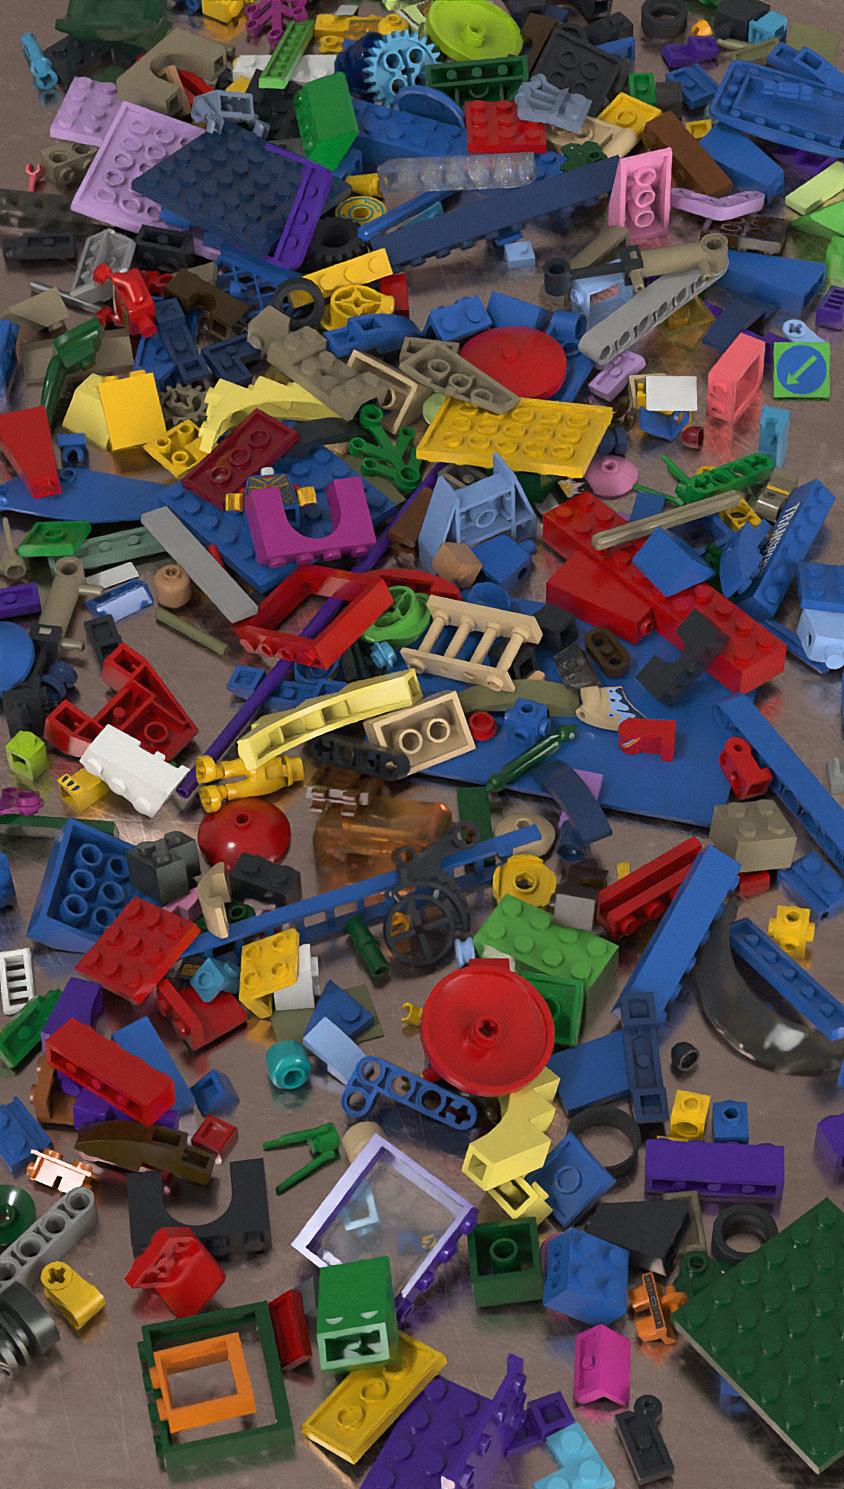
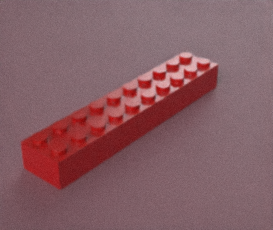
(748, 657)

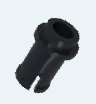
(224, 80)

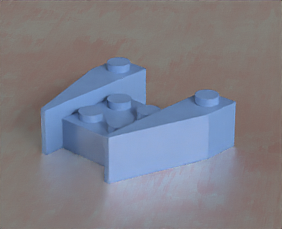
(476, 513)

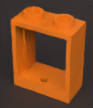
(195, 1356)

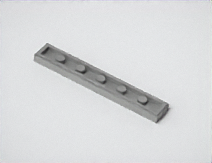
(199, 564)

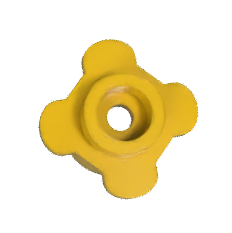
(331, 45)

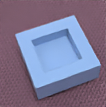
(519, 255)

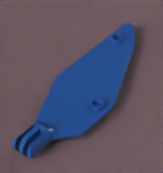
(85, 496)

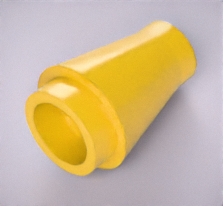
(365, 185)

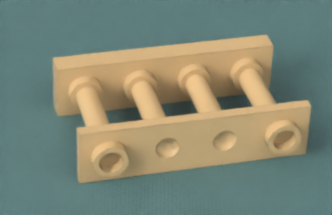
(468, 618)

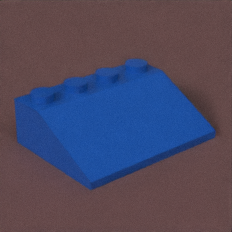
(81, 888)

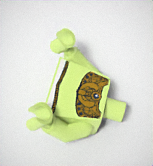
(414, 14)

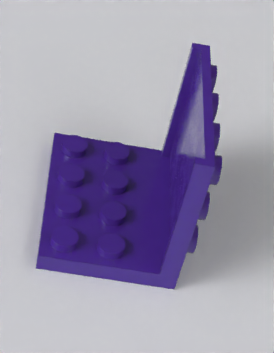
(452, 1436)

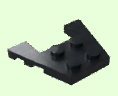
(75, 56)

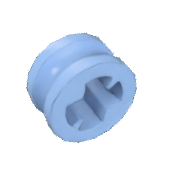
(464, 951)

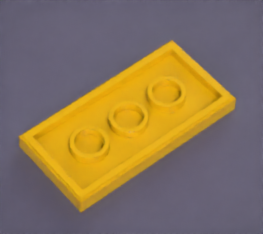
(372, 1400)

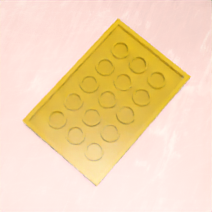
(529, 437)

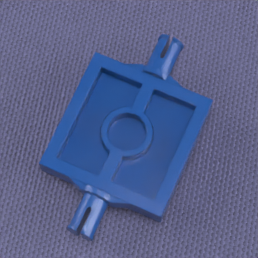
(8, 354)

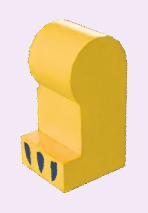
(83, 788)

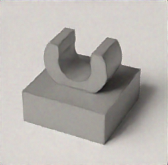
(835, 775)

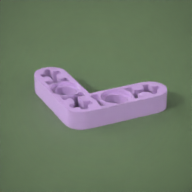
(714, 208)

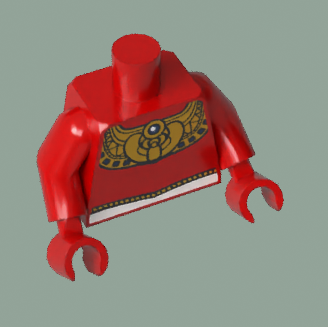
(130, 299)

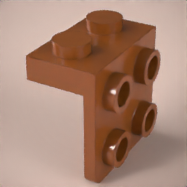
(49, 1103)

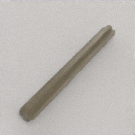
(666, 520)

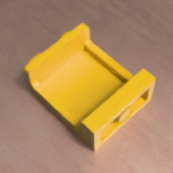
(131, 410)

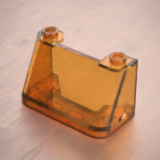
(378, 828)

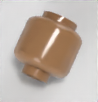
(172, 586)

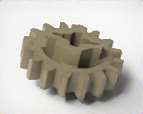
(183, 404)

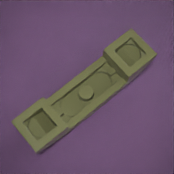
(555, 695)

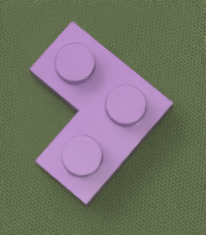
(615, 374)

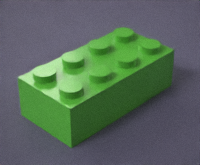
(538, 946)

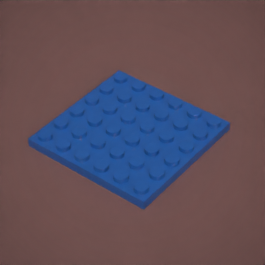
(228, 527)

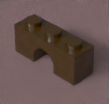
(536, 35)
(227, 314)
(578, 897)

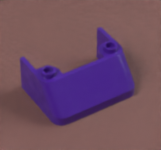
(304, 213)

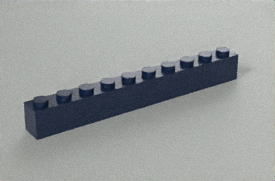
(498, 215)

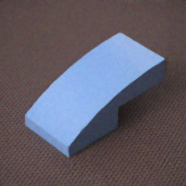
(335, 1049)

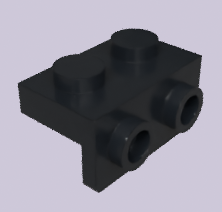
(26, 709)

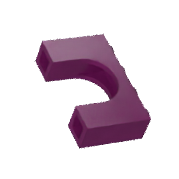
(279, 543)

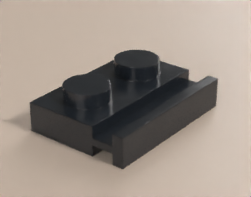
(358, 662)

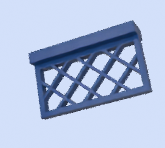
(246, 265)

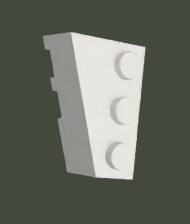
(132, 771)

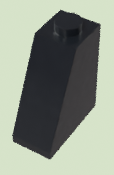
(646, 1229)

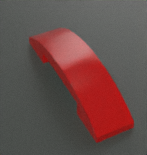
(418, 581)

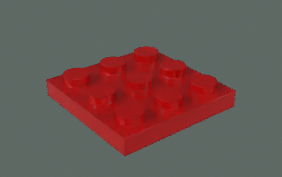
(498, 129)
(137, 950)

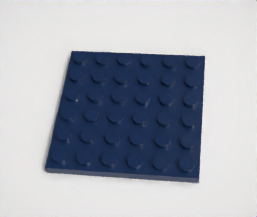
(232, 187)

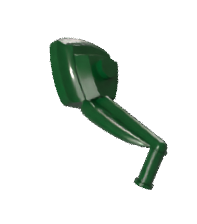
(70, 353)

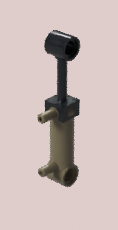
(636, 264)
(56, 615)

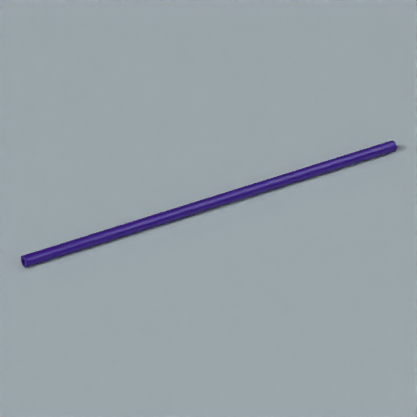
(311, 631)

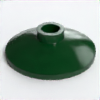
(19, 1210)

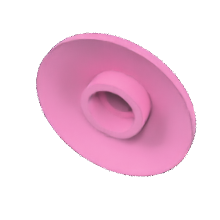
(611, 476)

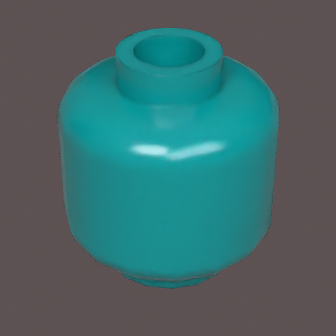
(287, 1064)

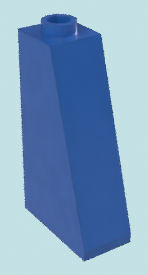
(744, 162)
(779, 280)

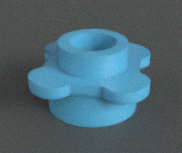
(383, 655)

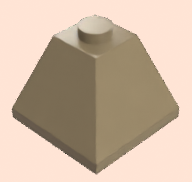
(38, 311)

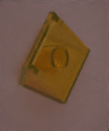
(687, 325)

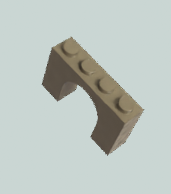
(188, 54)

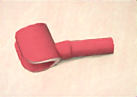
(34, 176)

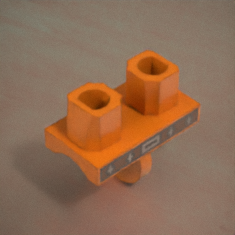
(652, 1296)

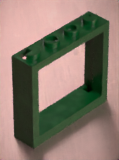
(204, 1327)

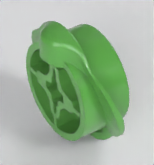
(402, 620)

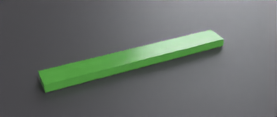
(287, 54)

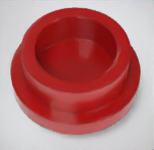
(482, 726)

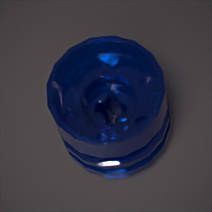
(352, 64)

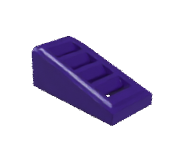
(831, 308)

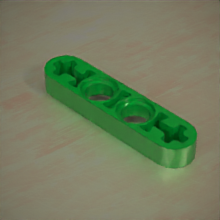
(704, 486)

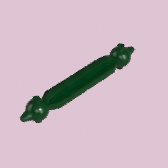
(530, 758)

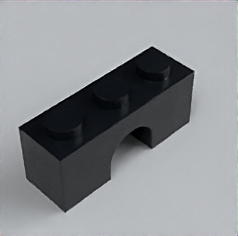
(558, 632)
(702, 643)

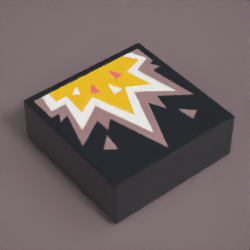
(571, 487)

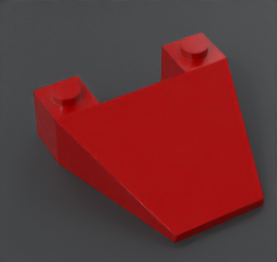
(140, 709)

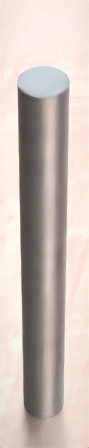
(66, 297)

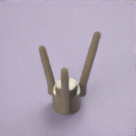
(11, 563)

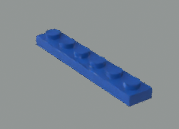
(788, 978)

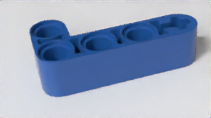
(414, 1098)

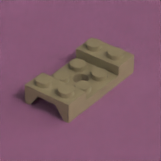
(310, 365)

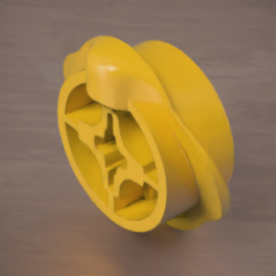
(352, 302)

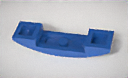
(286, 695)

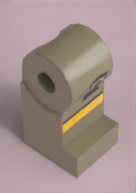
(776, 494)

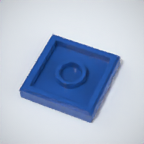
(571, 1180)

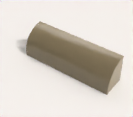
(598, 252)

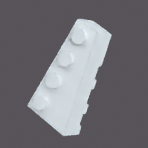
(308, 69)

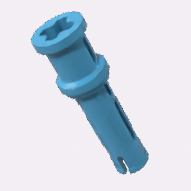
(40, 66)

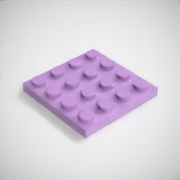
(86, 112)

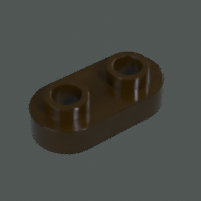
(611, 656)

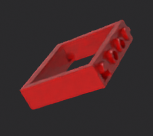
(368, 601)

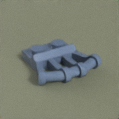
(547, 104)

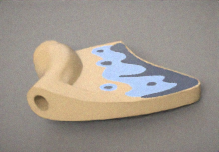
(605, 707)

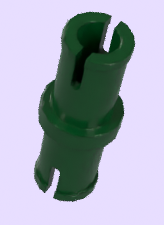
(367, 946)

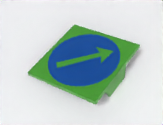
(801, 369)

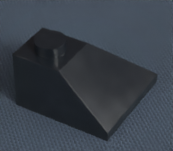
(609, 29)

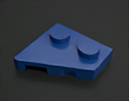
(341, 1011)

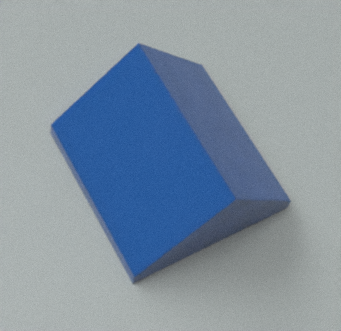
(671, 563)

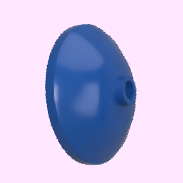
(429, 104)
(15, 655)

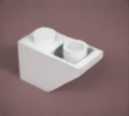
(308, 984)

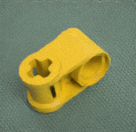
(71, 1293)

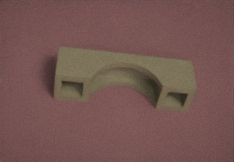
(270, 326)

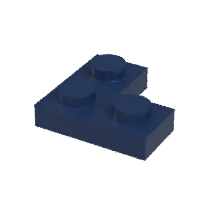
(228, 358)

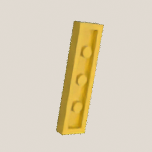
(350, 272)

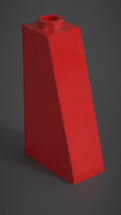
(30, 450)
(599, 598)

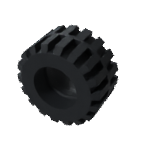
(333, 243)

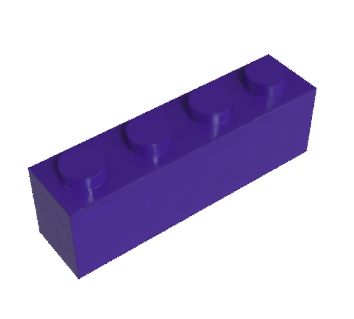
(714, 1168)

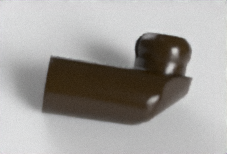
(490, 1105)

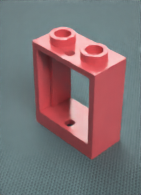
(735, 377)

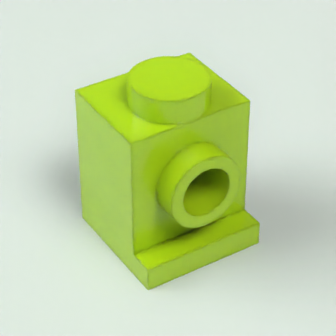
(28, 749)

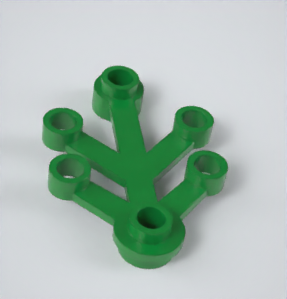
(404, 476)

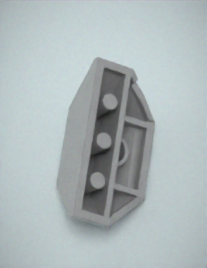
(101, 248)

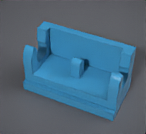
(774, 434)

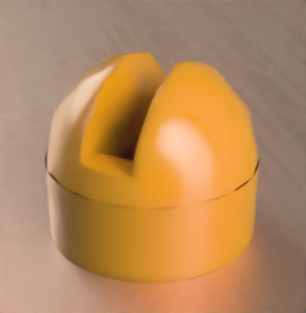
(701, 28)
(398, 920)

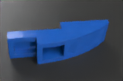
(805, 65)
(371, 331)
(742, 557)

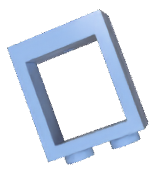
(596, 313)

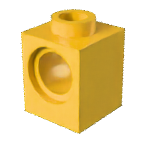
(689, 1115)

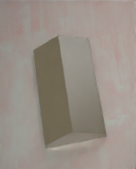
(113, 355)

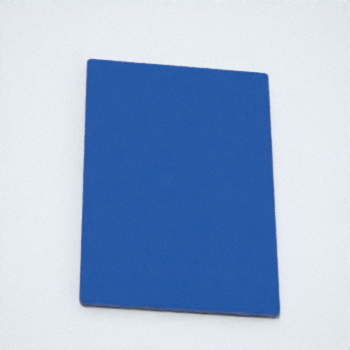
(631, 783)

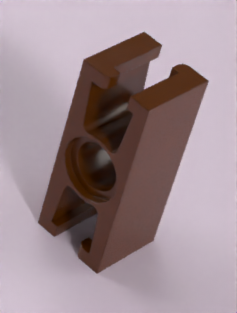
(408, 527)

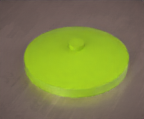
(472, 30)

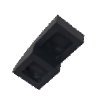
(102, 637)

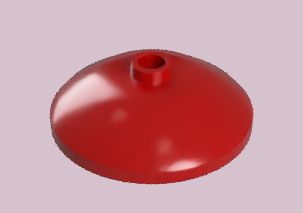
(263, 832)

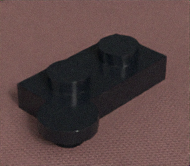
(644, 1441)

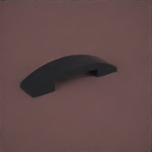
(326, 432)

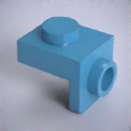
(214, 977)

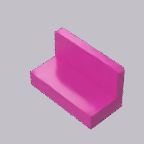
(602, 1366)

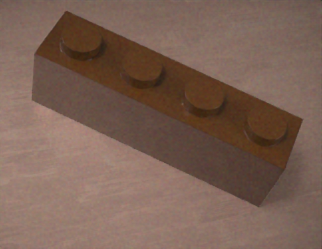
(690, 162)

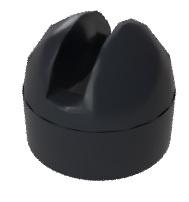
(684, 1055)

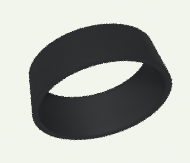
(614, 1117)

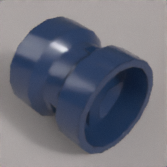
(613, 441)
(58, 679)
(569, 846)

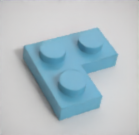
(578, 1461)

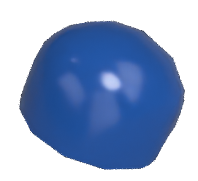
(489, 595)

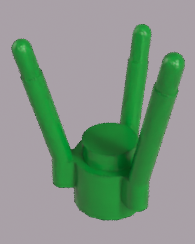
(680, 488)
(320, 1139)

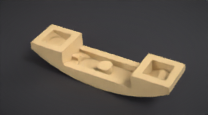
(213, 893)

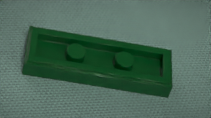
(474, 806)

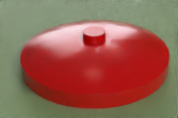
(519, 359)
(486, 1030)

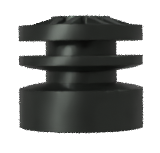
(21, 1325)

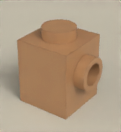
(457, 564)

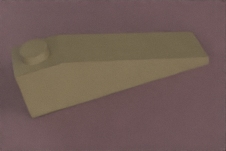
(457, 378)

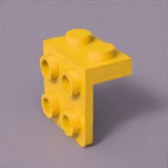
(267, 968)

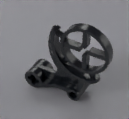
(424, 869)

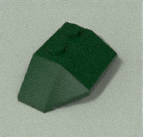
(479, 79)

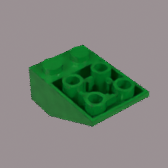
(357, 1316)

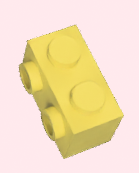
(522, 1199)

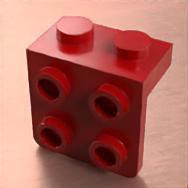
(198, 1020)
(178, 1270)

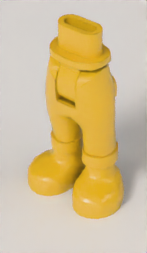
(264, 780)

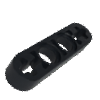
(359, 759)

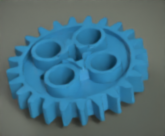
(382, 76)

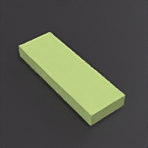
(817, 189)

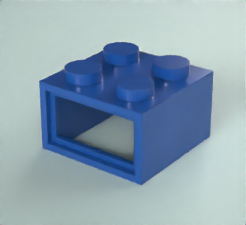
(589, 1276)

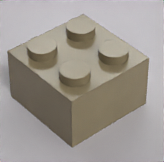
(753, 835)

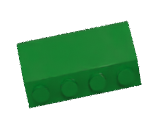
(326, 119)

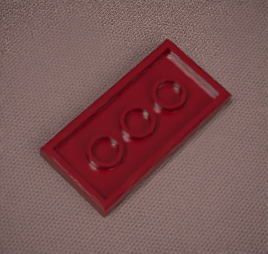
(241, 454)

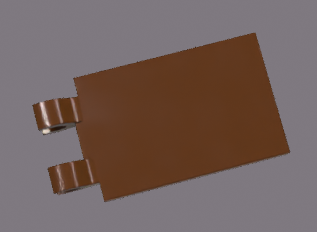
(340, 786)

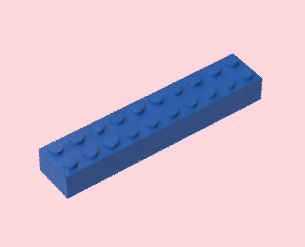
(399, 134)

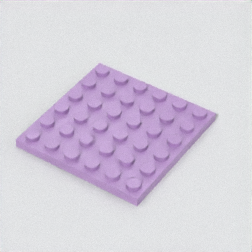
(130, 148)

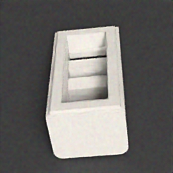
(10, 959)

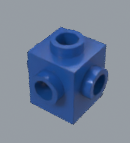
(526, 723)

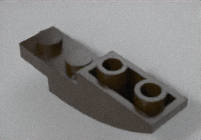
(132, 1143)

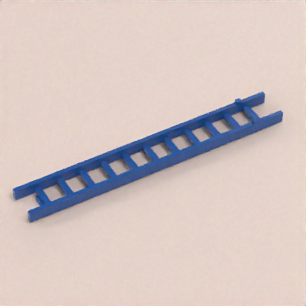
(357, 892)

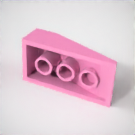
(642, 194)

